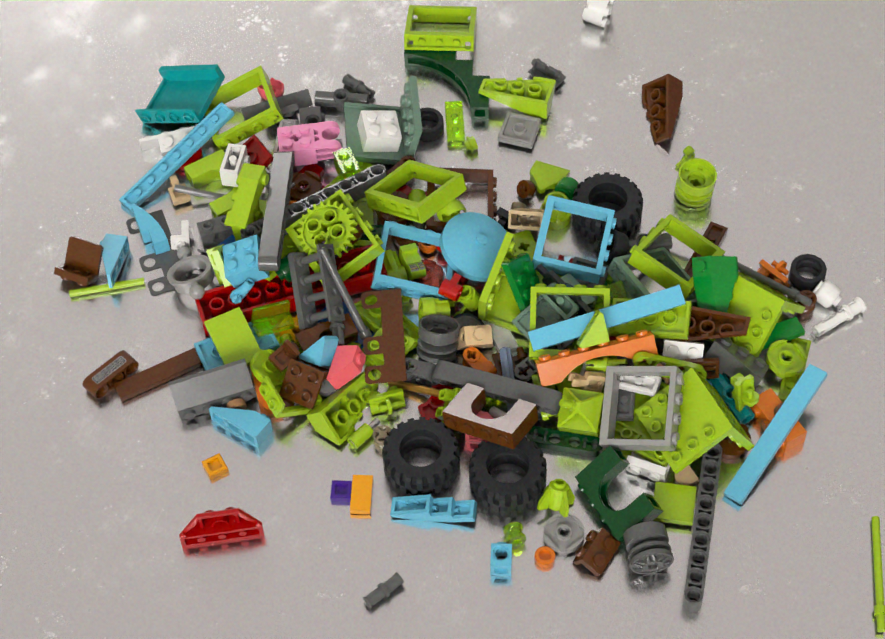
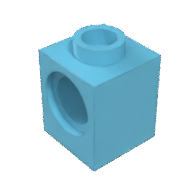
(501, 567)

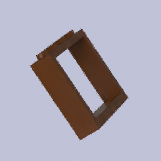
(470, 176)

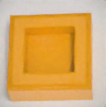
(215, 466)

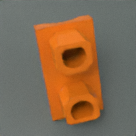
(775, 273)

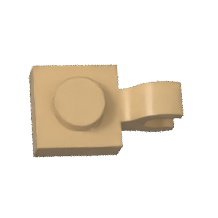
(176, 197)
(590, 381)

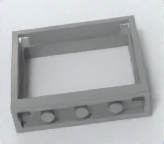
(610, 403)

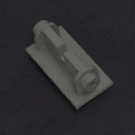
(541, 69)

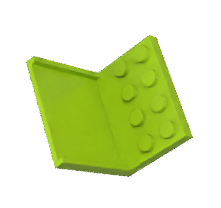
(497, 300)
(763, 306)
(703, 421)

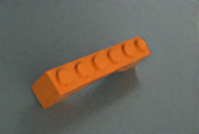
(556, 367)

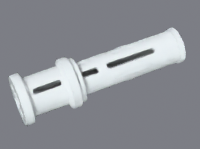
(845, 313)

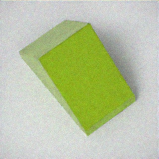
(595, 331)

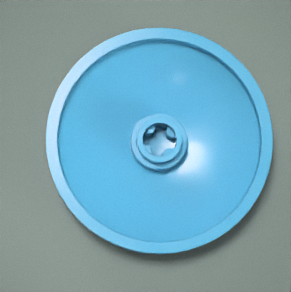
(471, 244)

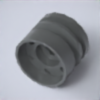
(438, 338)
(648, 547)

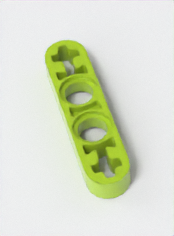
(654, 359)

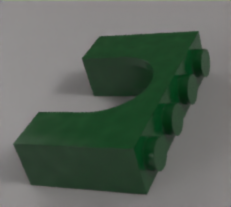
(595, 482)

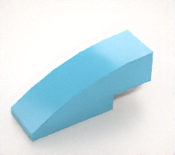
(150, 230)

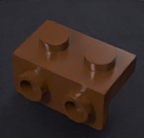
(596, 551)

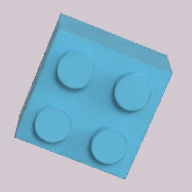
(242, 261)

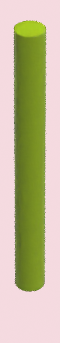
(104, 287)

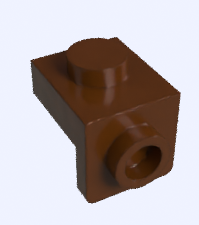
(283, 354)

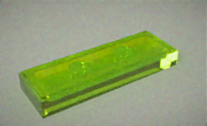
(454, 123)

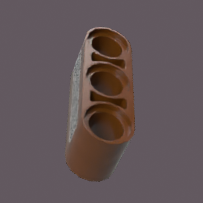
(112, 371)

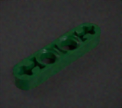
(565, 438)

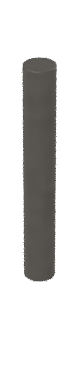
(197, 192)

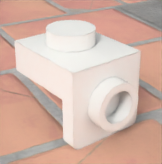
(184, 239)

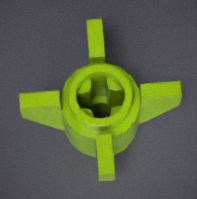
(557, 497)

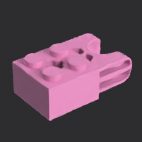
(310, 141)

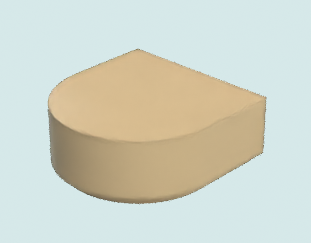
(686, 477)

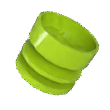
(695, 182)

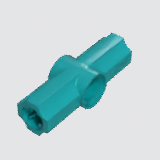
(724, 389)

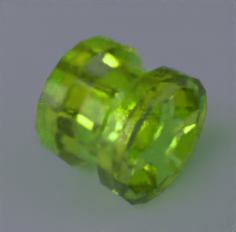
(514, 534)

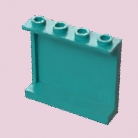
(183, 94)

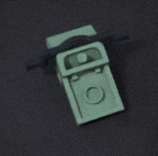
(554, 308)

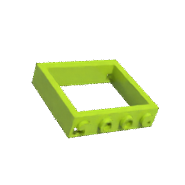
(440, 40)
(255, 124)
(379, 196)
(361, 260)
(659, 272)
(561, 289)

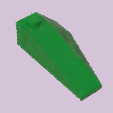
(714, 281)

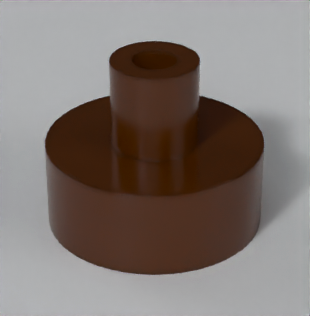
(525, 189)

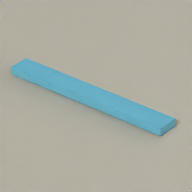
(177, 156)
(613, 316)
(775, 434)

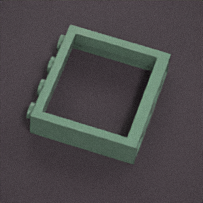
(622, 270)

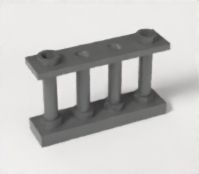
(303, 289)

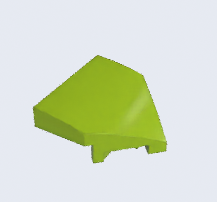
(546, 175)

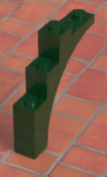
(457, 71)

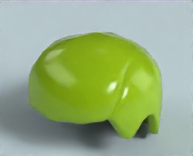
(451, 210)

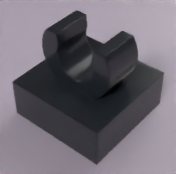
(503, 217)

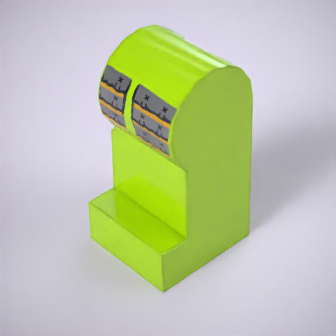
(412, 261)

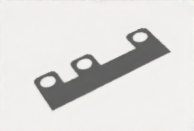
(163, 260)

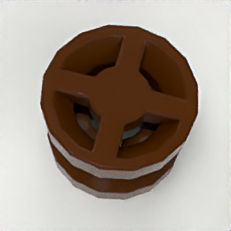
(809, 309)

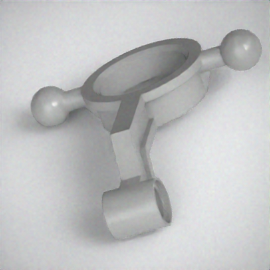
(187, 264)

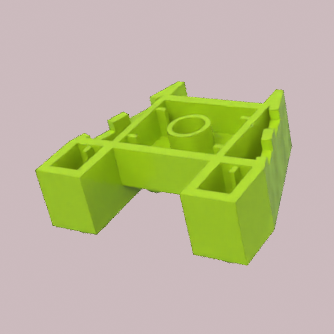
(247, 205)

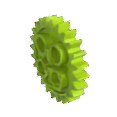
(320, 216)

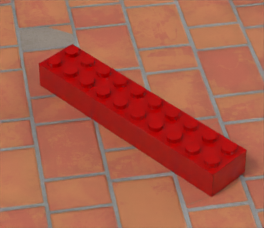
(265, 292)

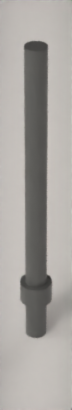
(792, 294)
(364, 331)

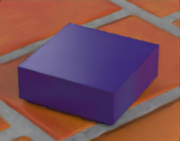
(341, 491)

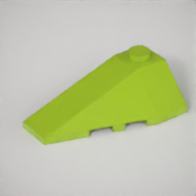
(527, 96)
(341, 410)

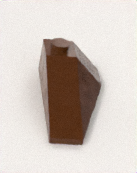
(662, 103)
(716, 324)

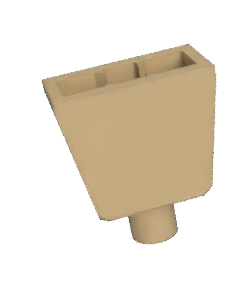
(528, 219)
(475, 336)

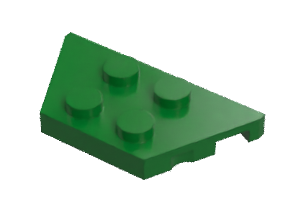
(521, 278)

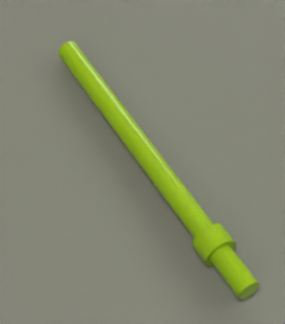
(879, 608)

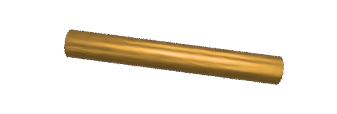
(416, 388)

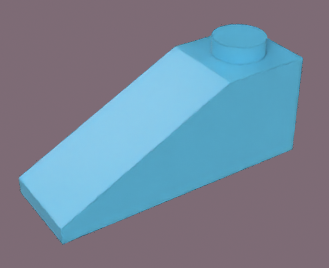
(114, 254)
(245, 423)

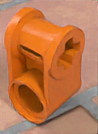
(475, 359)

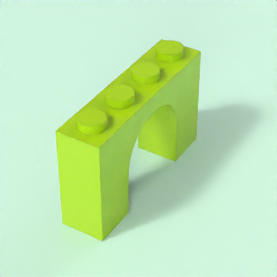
(207, 171)

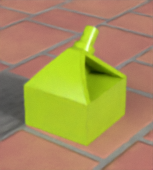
(580, 412)

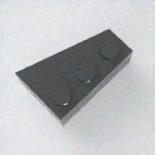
(737, 360)

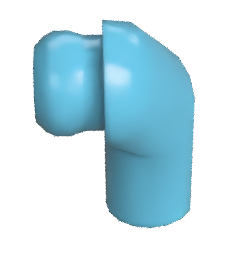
(239, 293)

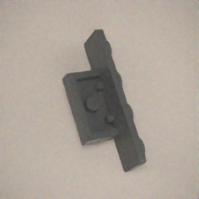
(287, 103)

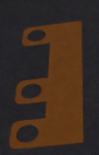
(392, 339)

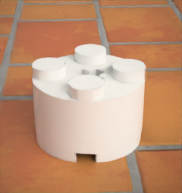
(597, 11)

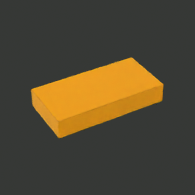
(361, 494)

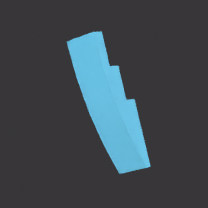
(433, 509)

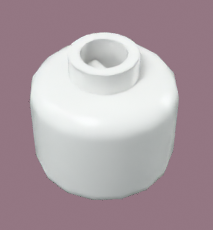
(827, 293)

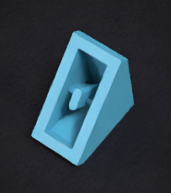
(321, 352)

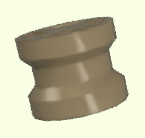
(380, 432)

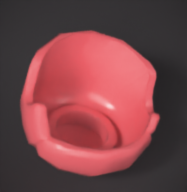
(277, 86)

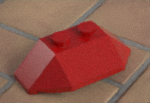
(220, 527)

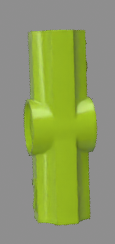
(395, 269)

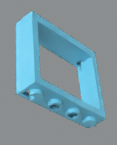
(561, 267)
(408, 288)

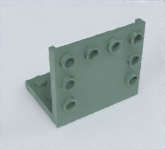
(408, 119)

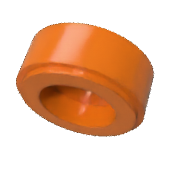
(544, 557)

